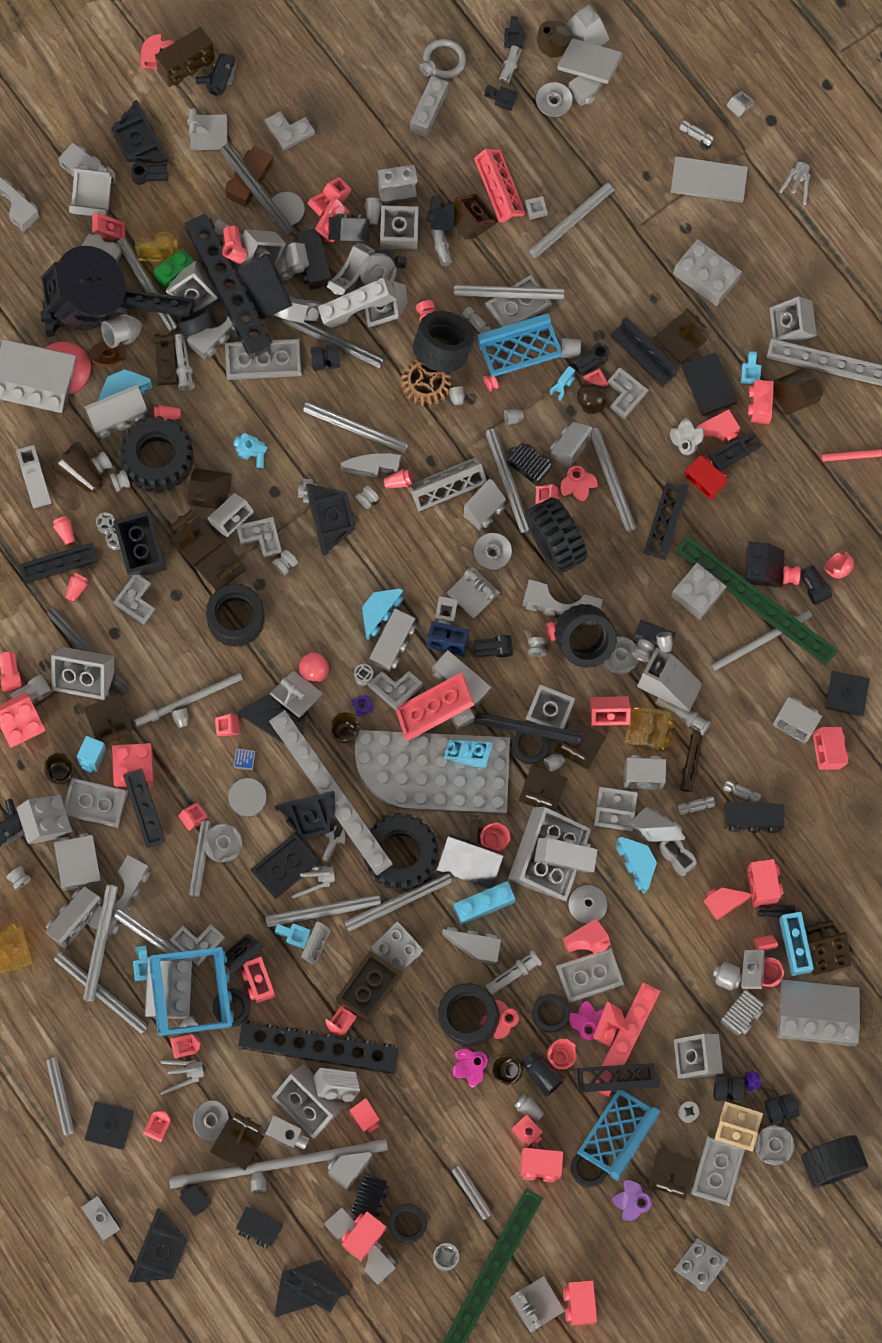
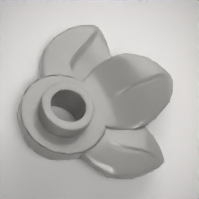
(686, 434)

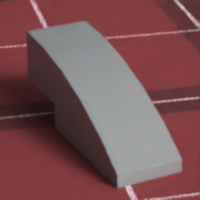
(372, 464)

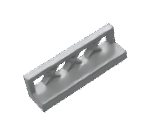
(446, 477)

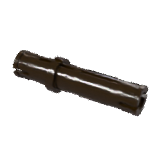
(689, 771)

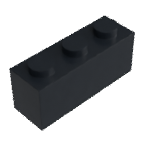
(317, 272)
(753, 817)

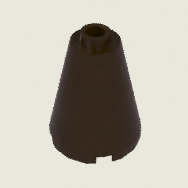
(553, 38)
(78, 468)

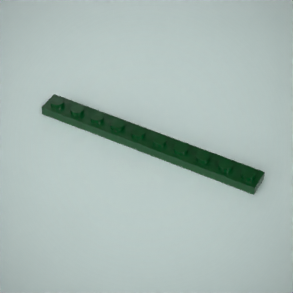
(758, 602)
(494, 1268)

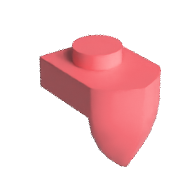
(341, 1021)
(185, 1045)
(157, 1125)

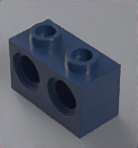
(447, 637)

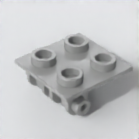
(473, 592)
(397, 947)
(701, 1265)
(537, 1304)

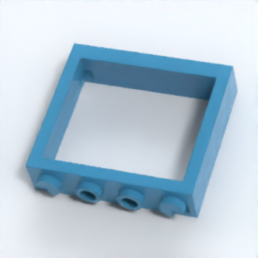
(159, 998)

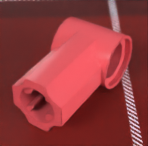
(233, 248)
(10, 676)

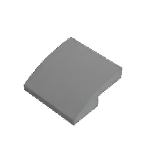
(615, 808)

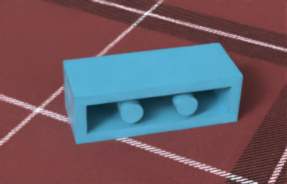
(484, 903)
(796, 943)

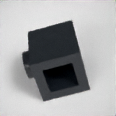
(194, 1199)

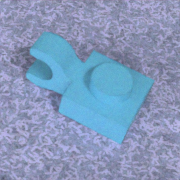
(750, 371)
(565, 380)
(295, 936)
(140, 965)

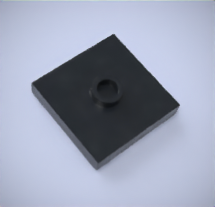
(847, 693)
(241, 952)
(109, 1125)

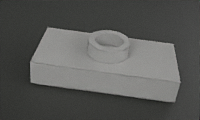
(316, 943)
(753, 969)
(100, 1218)

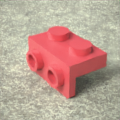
(335, 207)

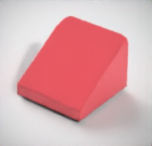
(546, 491)
(227, 725)
(192, 816)
(766, 943)

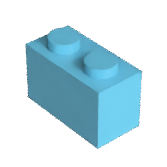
(91, 754)

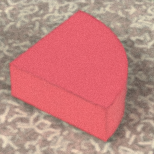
(596, 377)

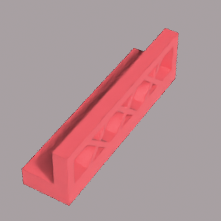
(497, 185)

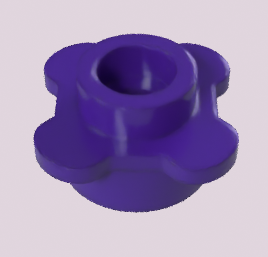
(361, 710)
(752, 1080)

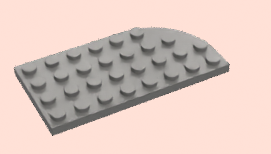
(420, 778)

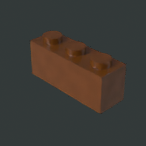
(258, 164)

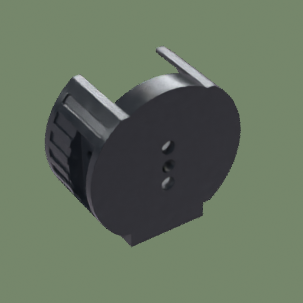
(83, 304)

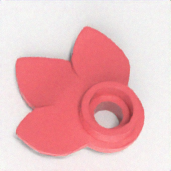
(578, 486)
(504, 1026)

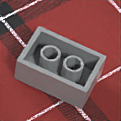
(707, 272)

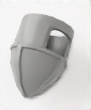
(120, 329)

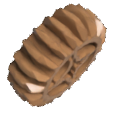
(413, 389)

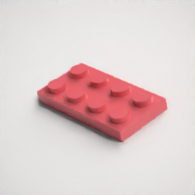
(434, 706)

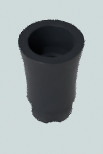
(542, 1073)

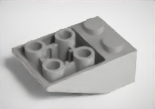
(670, 680)

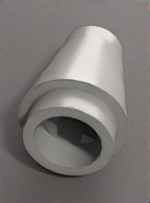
(373, 210)
(527, 1106)

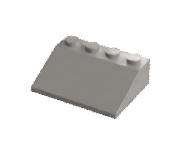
(35, 375)
(539, 876)
(819, 1013)

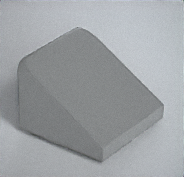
(740, 103)

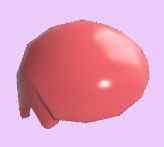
(839, 565)
(314, 667)
(495, 836)
(773, 972)
(562, 1054)

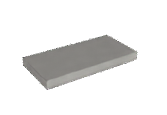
(709, 179)
(280, 361)

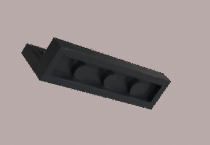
(644, 352)
(672, 523)
(617, 1085)

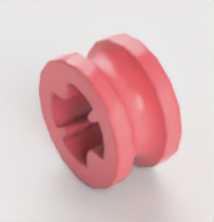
(491, 382)

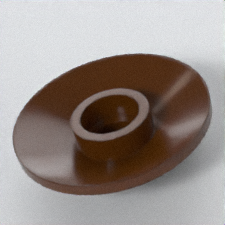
(106, 356)

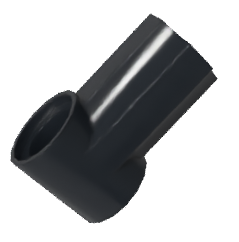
(151, 172)
(590, 359)
(817, 589)
(498, 646)

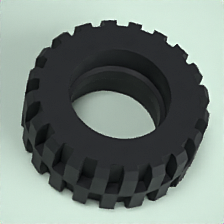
(156, 431)
(556, 535)
(427, 847)

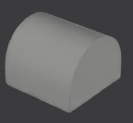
(571, 347)

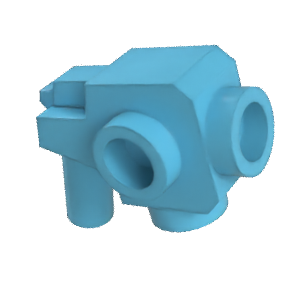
(250, 446)

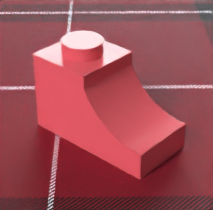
(721, 426)
(589, 937)
(365, 1116)

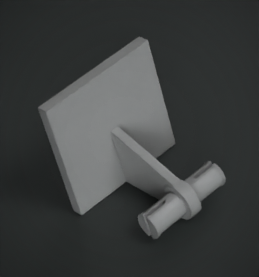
(207, 131)
(296, 693)

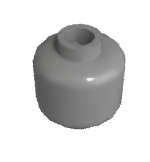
(728, 976)

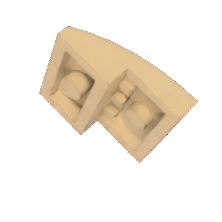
(738, 1126)

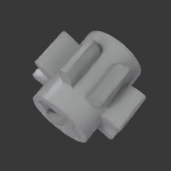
(302, 490)

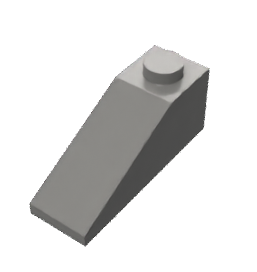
(584, 89)

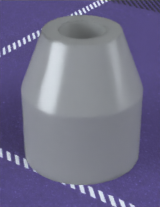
(457, 395)
(513, 416)
(664, 641)
(181, 717)
(553, 762)
(190, 1021)
(258, 1183)

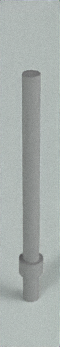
(754, 644)
(154, 715)

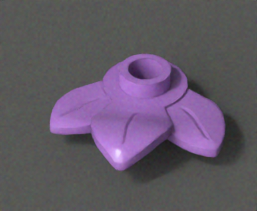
(629, 1200)

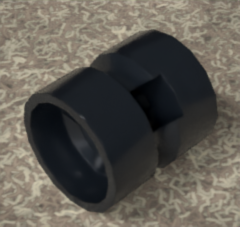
(325, 357)
(728, 1088)
(783, 1108)

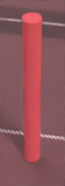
(851, 455)

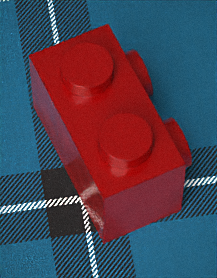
(706, 477)

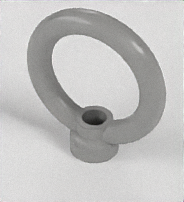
(428, 66)

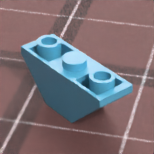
(124, 380)
(379, 609)
(469, 752)
(639, 861)

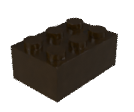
(185, 57)
(369, 987)

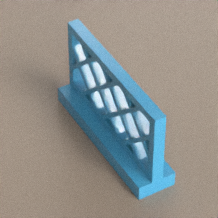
(529, 327)
(630, 1146)

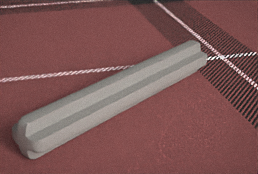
(199, 863)
(145, 932)
(60, 1096)

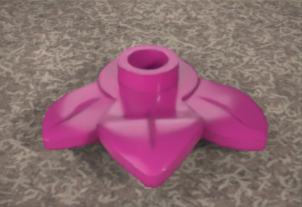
(585, 1018)
(468, 1068)

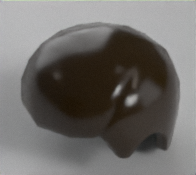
(591, 398)
(344, 727)
(58, 768)
(507, 1069)

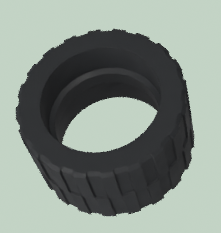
(438, 355)
(230, 593)
(598, 652)
(457, 993)
(834, 1161)

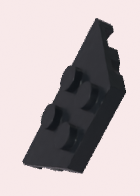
(137, 137)
(330, 515)
(264, 710)
(310, 814)
(160, 1251)
(289, 1301)

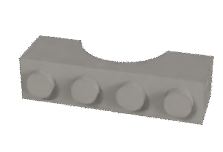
(22, 212)
(372, 295)
(207, 341)
(538, 598)
(133, 874)
(378, 1264)

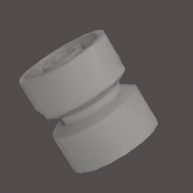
(446, 1256)

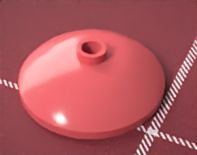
(82, 367)

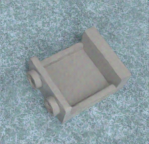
(397, 184)
(91, 190)
(77, 862)

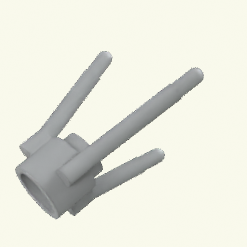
(800, 174)
(325, 875)
(193, 1069)

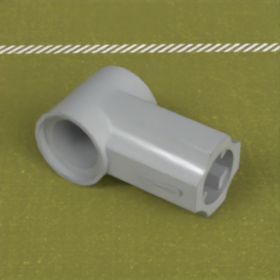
(36, 689)

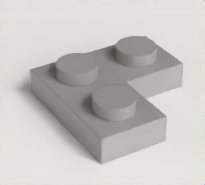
(286, 134)
(630, 392)
(261, 531)
(131, 600)
(395, 693)
(187, 941)

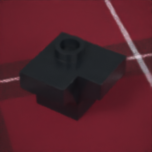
(440, 214)
(51, 321)

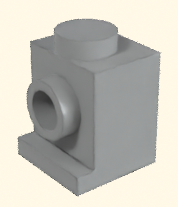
(446, 605)

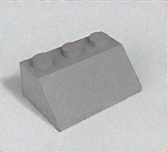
(116, 412)
(82, 672)
(73, 917)
(177, 988)
(301, 1102)

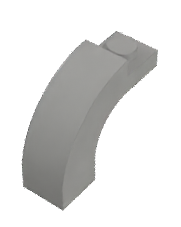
(349, 275)
(301, 310)

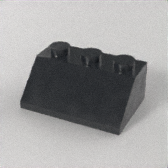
(139, 544)

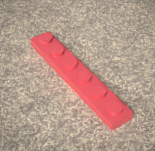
(625, 1039)

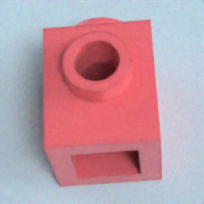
(527, 1131)

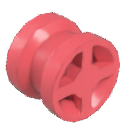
(791, 575)

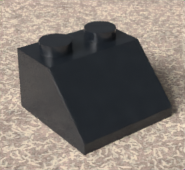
(764, 564)

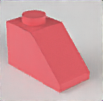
(724, 901)

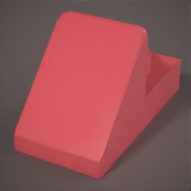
(107, 227)
(610, 1021)

